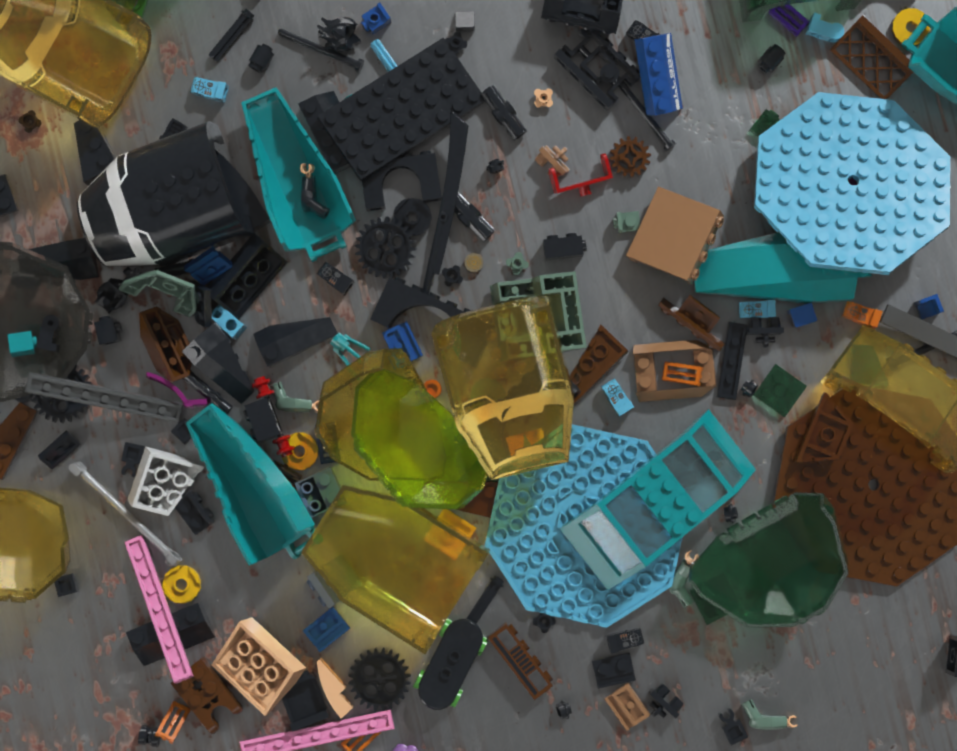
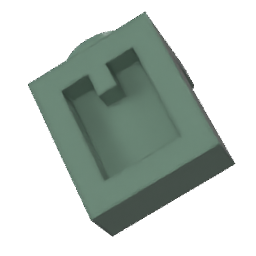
(626, 222)

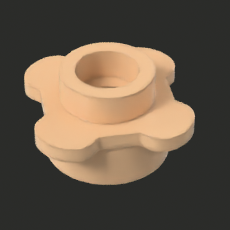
(539, 101)

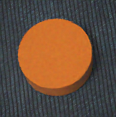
(433, 387)

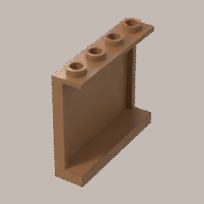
(675, 235)

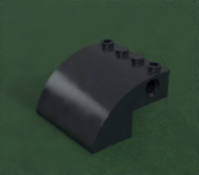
(589, 14)

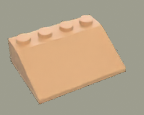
(258, 665)

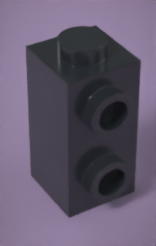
(564, 247)

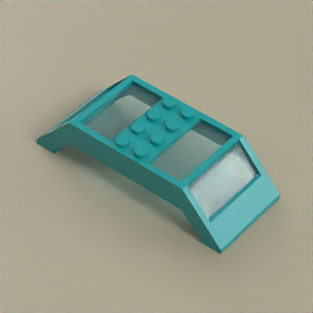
(659, 501)

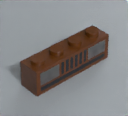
(520, 661)

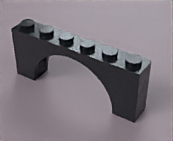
(399, 298)

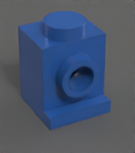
(382, 21)

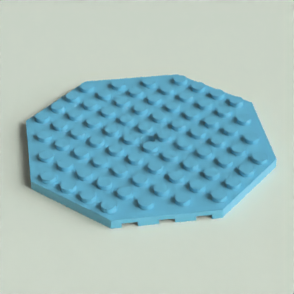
(844, 226)
(538, 556)

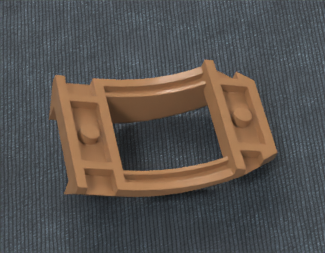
(646, 371)

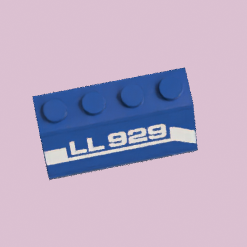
(658, 74)

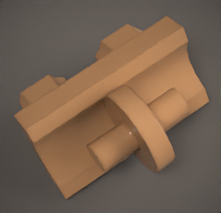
(547, 154)

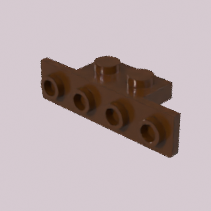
(696, 318)

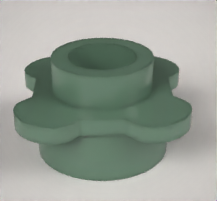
(517, 268)

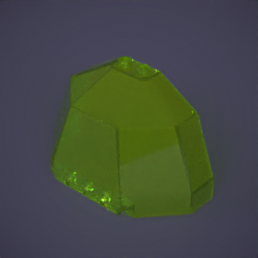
(413, 444)

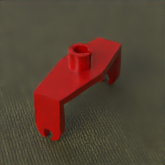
(583, 187)

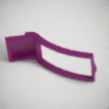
(189, 404)

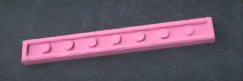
(159, 609)
(322, 733)

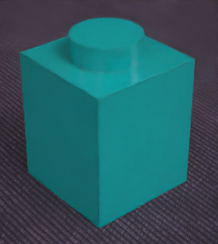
(22, 343)

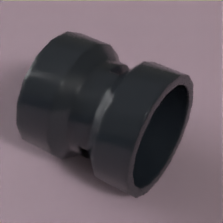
(147, 736)

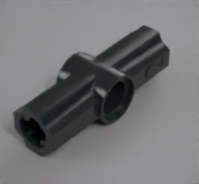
(503, 112)
(472, 218)

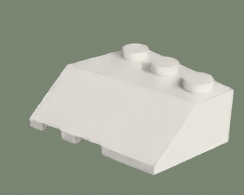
(161, 481)

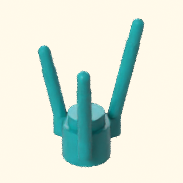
(341, 343)

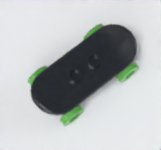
(450, 664)

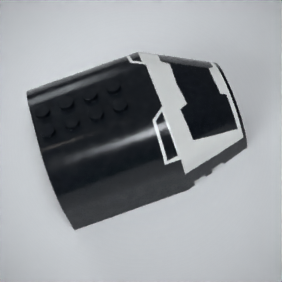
(162, 203)

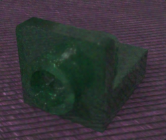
(764, 122)

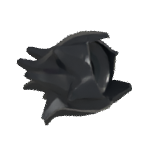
(339, 33)

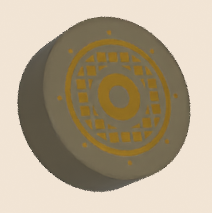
(473, 262)

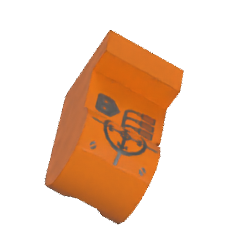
(862, 314)

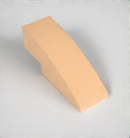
(333, 689)

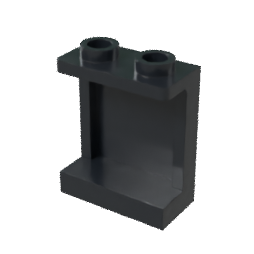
(305, 702)

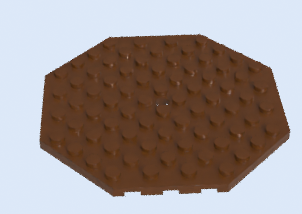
(887, 529)

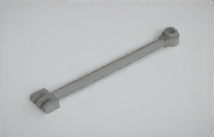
(172, 558)

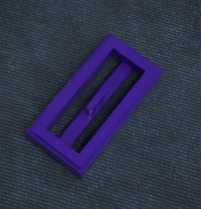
(788, 26)

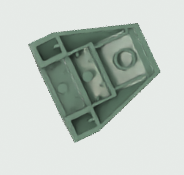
(183, 290)

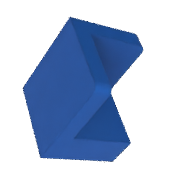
(928, 306)
(803, 315)

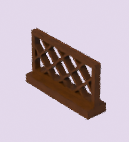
(881, 43)

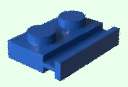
(208, 266)
(403, 338)
(326, 629)

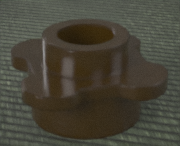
(30, 116)

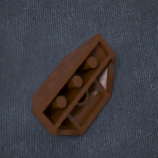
(164, 343)

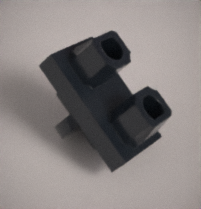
(774, 328)
(659, 695)

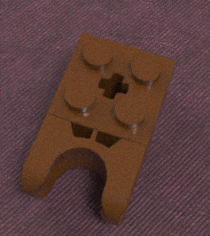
(205, 700)

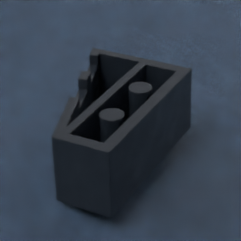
(93, 151)

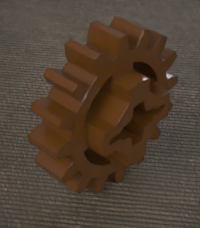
(638, 156)

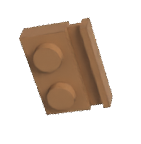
(627, 706)

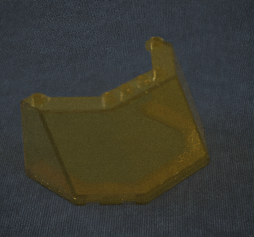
(901, 388)

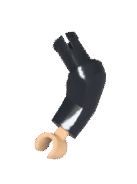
(309, 193)

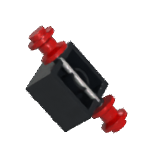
(265, 420)

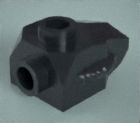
(109, 296)

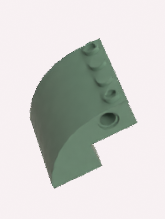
(564, 299)

